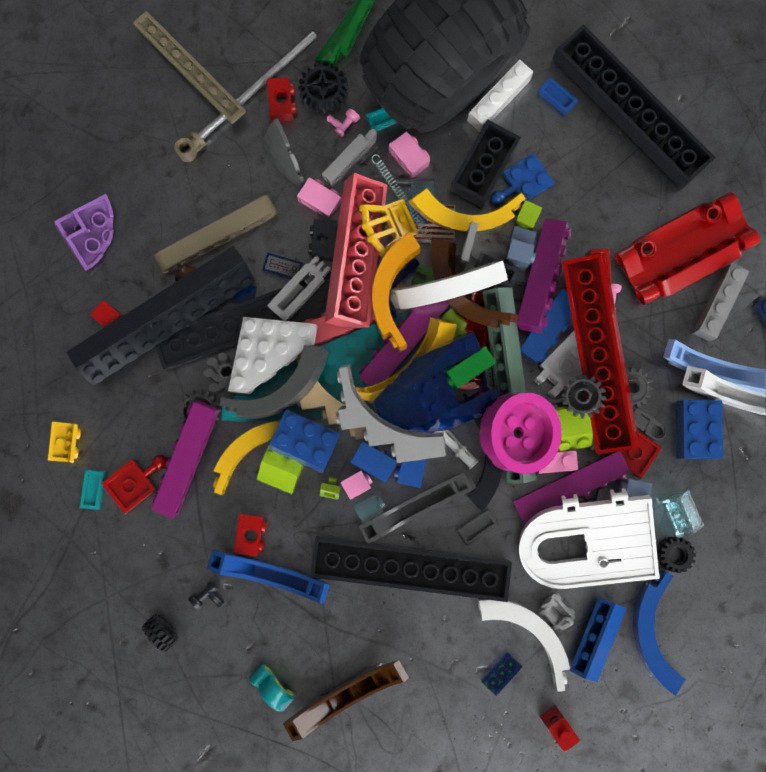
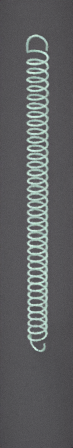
(401, 197)

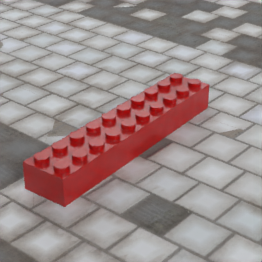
(601, 351)

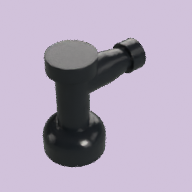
(209, 592)

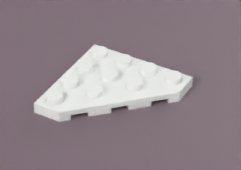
(265, 349)

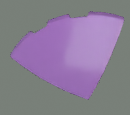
(88, 230)

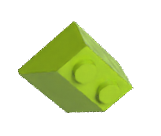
(576, 431)
(279, 471)

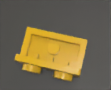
(63, 442)

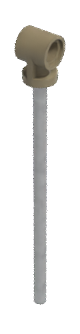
(195, 141)

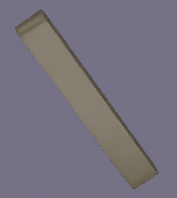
(215, 234)

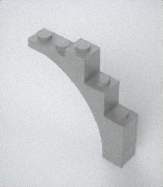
(407, 444)

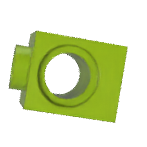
(528, 215)

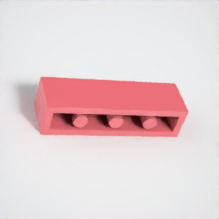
(329, 332)

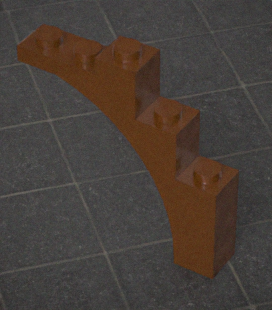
(343, 696)

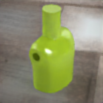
(454, 317)

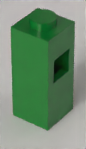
(469, 368)

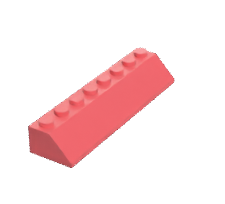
(354, 258)

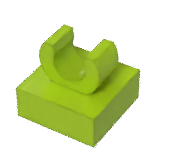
(330, 490)

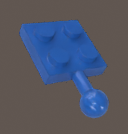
(526, 178)

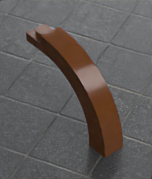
(444, 266)

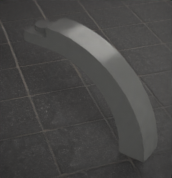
(293, 391)
(417, 506)

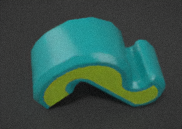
(271, 689)

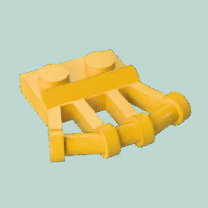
(397, 219)

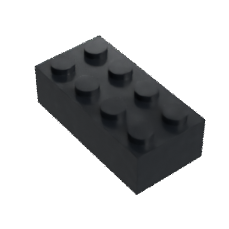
(485, 163)

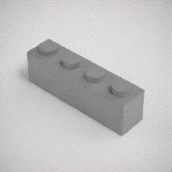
(720, 302)

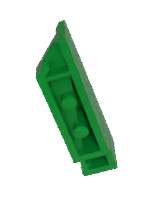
(345, 34)

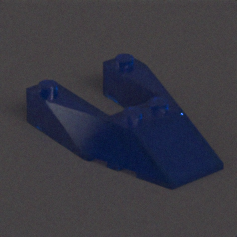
(423, 399)

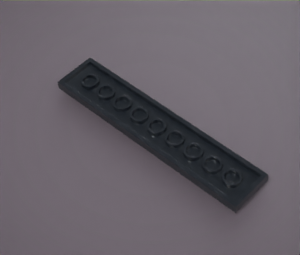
(223, 327)

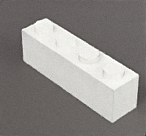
(500, 95)

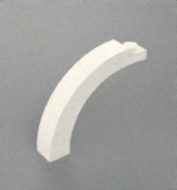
(449, 287)
(715, 388)
(526, 618)

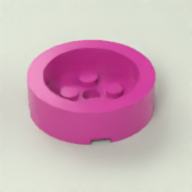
(538, 428)

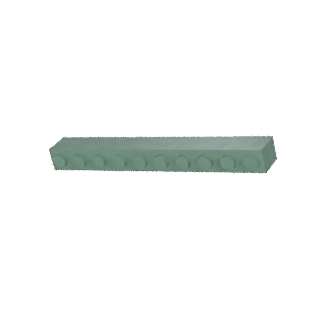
(507, 354)

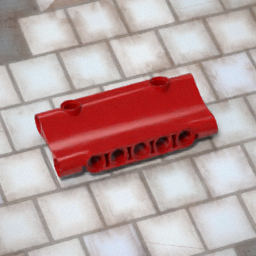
(687, 248)

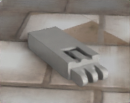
(349, 158)
(293, 295)

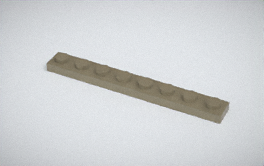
(189, 67)

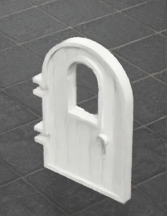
(610, 533)

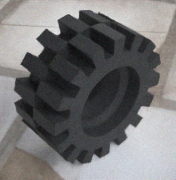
(684, 563)
(160, 633)

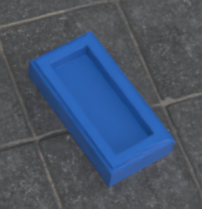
(557, 96)

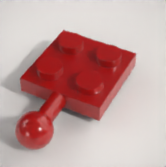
(131, 483)

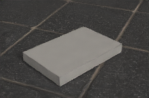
(467, 246)

